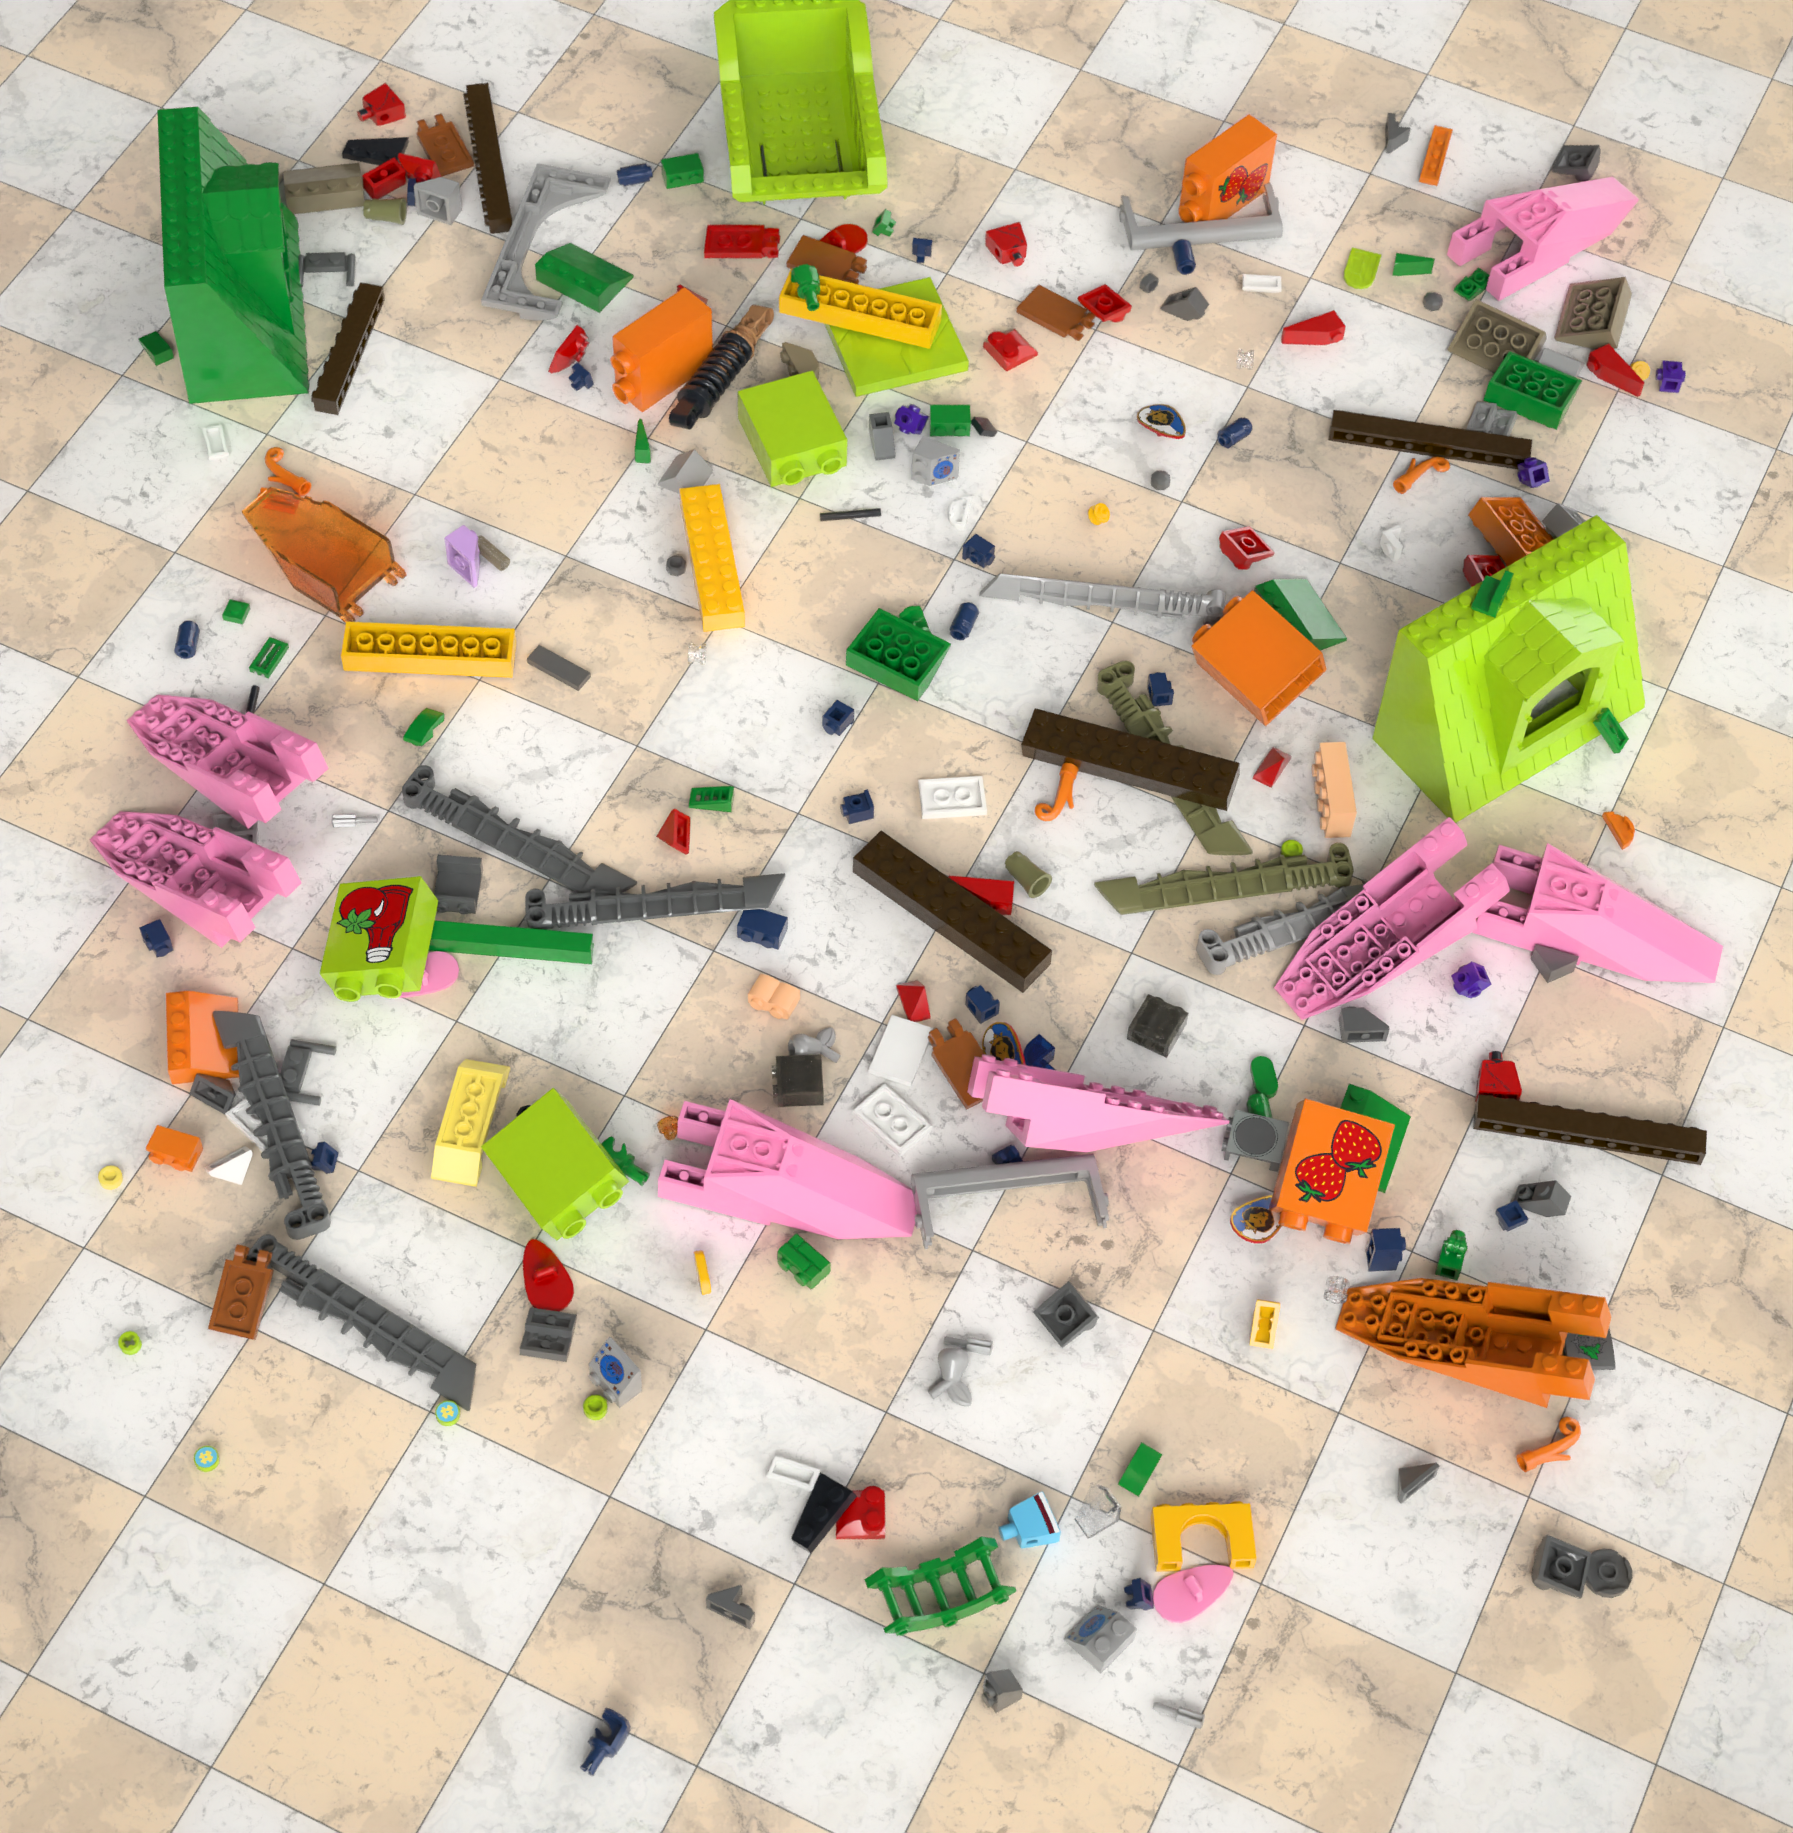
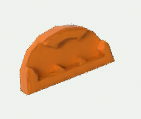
(1621, 828)

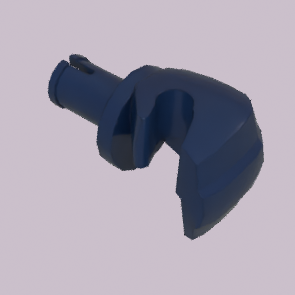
(606, 1746)

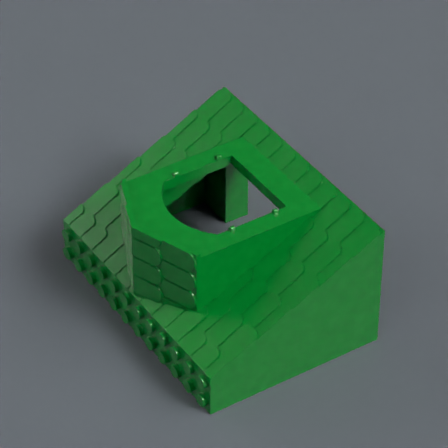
(228, 266)

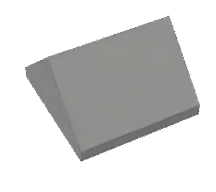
(1561, 362)
(686, 471)

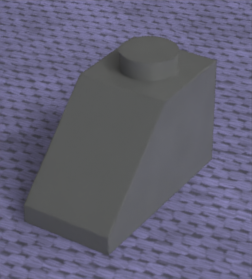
(1186, 304)
(1361, 1026)

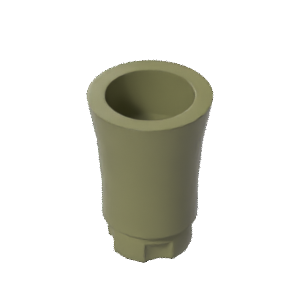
(386, 210)
(1029, 875)

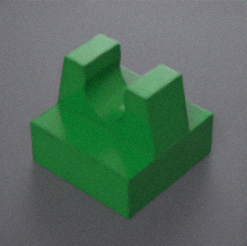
(884, 224)

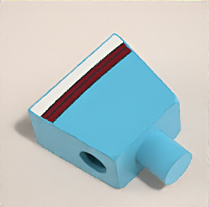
(1031, 1523)

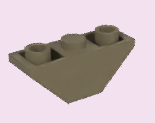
(799, 359)

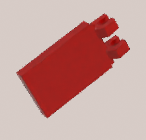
(741, 241)

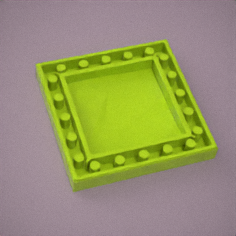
(884, 364)

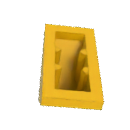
(1264, 1323)

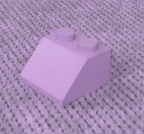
(464, 554)

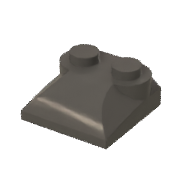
(1578, 161)
(1066, 1314)
(1560, 1567)

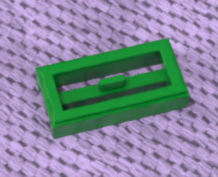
(277, 652)
(1610, 729)

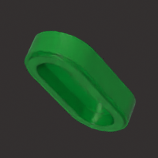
(1264, 1076)

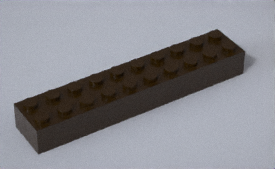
(1131, 759)
(952, 911)

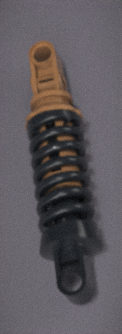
(720, 368)

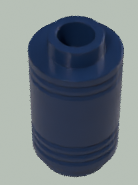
(634, 174)
(1184, 257)
(1234, 432)
(964, 621)
(187, 640)

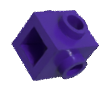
(1670, 376)
(910, 419)
(1533, 472)
(1470, 980)

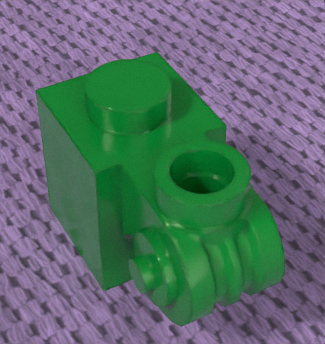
(1452, 1255)

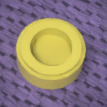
(110, 1177)

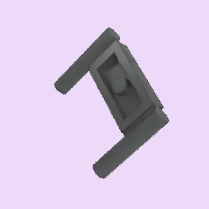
(327, 263)
(295, 1068)

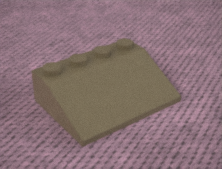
(323, 188)
(1594, 313)
(1491, 334)

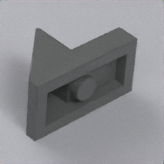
(1395, 135)
(725, 1604)

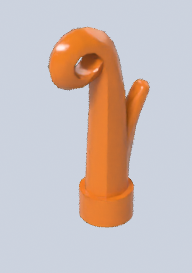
(1404, 482)
(299, 484)
(1068, 775)
(1551, 1452)

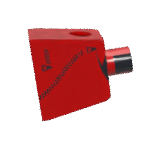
(382, 106)
(1007, 244)
(1498, 1078)

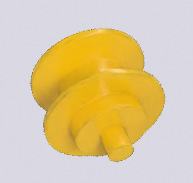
(1641, 369)
(1098, 514)

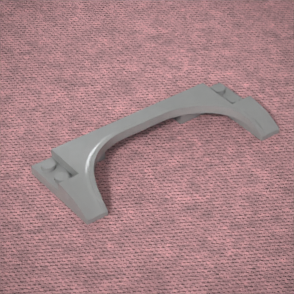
(547, 193)

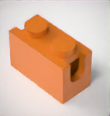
(174, 1148)

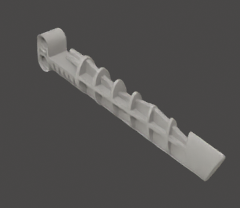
(1131, 598)
(1270, 932)

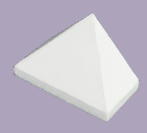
(232, 1166)

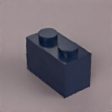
(762, 928)
(1385, 1249)

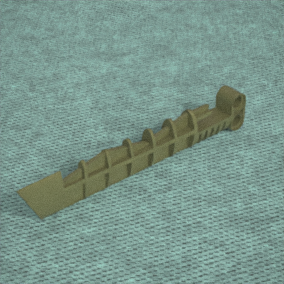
(1145, 721)
(1206, 886)

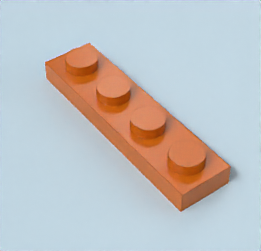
(1435, 155)

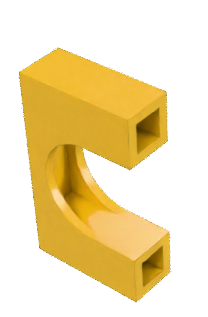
(1230, 1519)

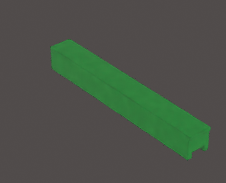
(512, 942)

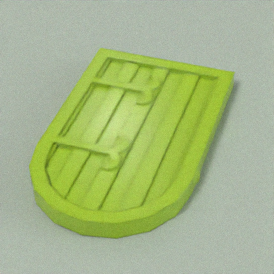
(1361, 268)

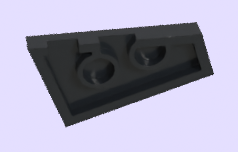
(375, 150)
(821, 1512)

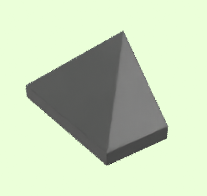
(213, 1092)
(1413, 1478)

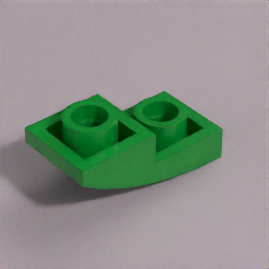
(1472, 286)
(422, 727)
(1140, 1469)

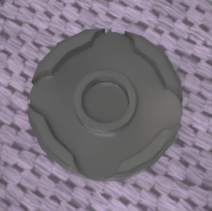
(1608, 1573)

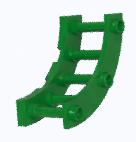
(930, 1571)

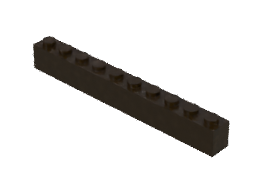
(489, 158)
(1429, 439)
(1590, 1129)

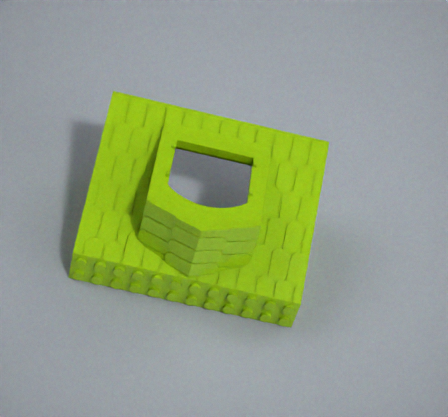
(1469, 681)

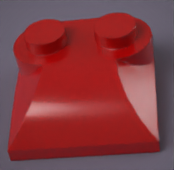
(419, 168)
(1105, 304)
(1009, 348)
(570, 350)
(1244, 547)
(1479, 566)
(864, 1516)

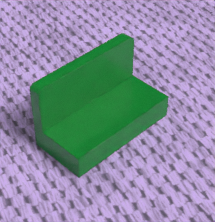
(1492, 594)

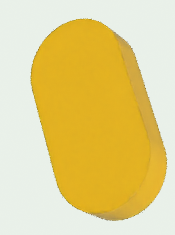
(702, 1272)

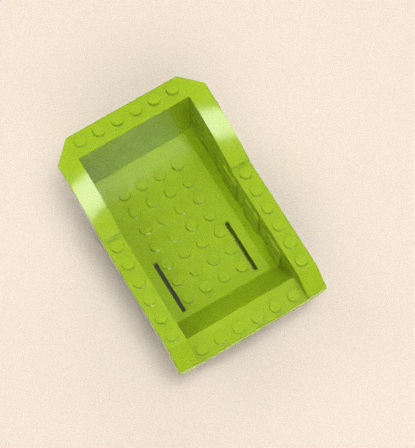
(799, 99)

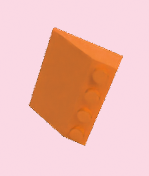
(1509, 527)
(194, 1037)

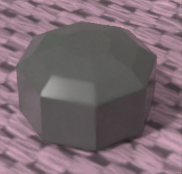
(1149, 283)
(1432, 301)
(1160, 480)
(676, 565)

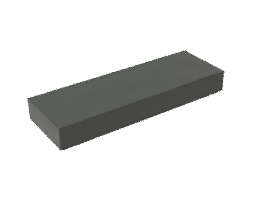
(558, 667)

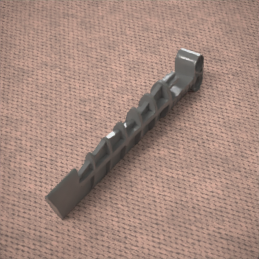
(535, 851)
(675, 901)
(269, 1101)
(383, 1329)

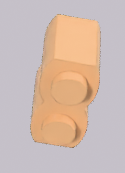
(773, 996)

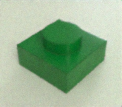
(236, 611)

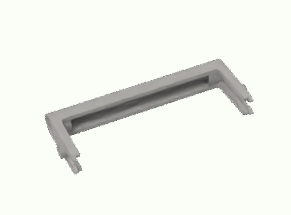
(1204, 231)
(1006, 1177)

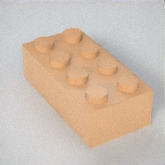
(1334, 790)

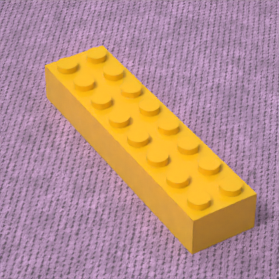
(866, 311)
(712, 558)
(428, 649)

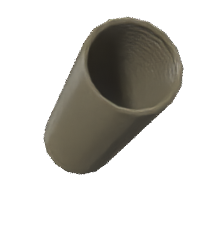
(499, 555)

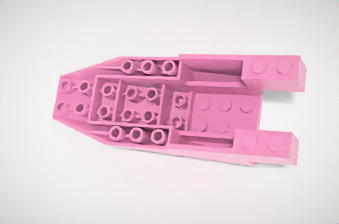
(1550, 223)
(227, 755)
(196, 872)
(1596, 920)
(1389, 926)
(1064, 1114)
(784, 1177)

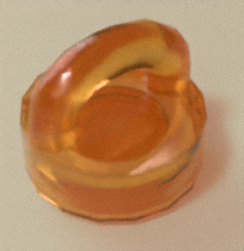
(668, 1125)

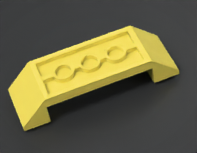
(467, 1121)

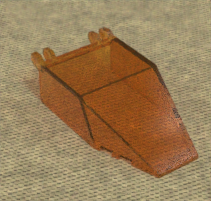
(322, 549)

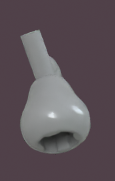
(805, 1045)
(952, 1365)

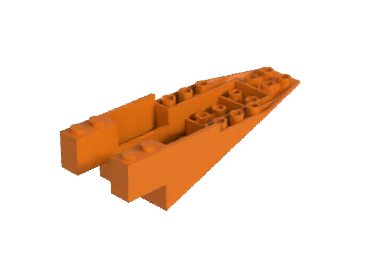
(1481, 1334)

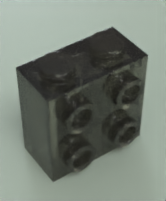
(1157, 1025)
(798, 1080)

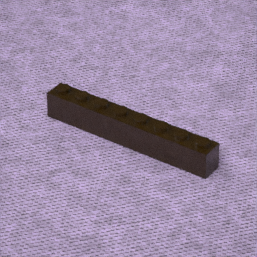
(348, 348)

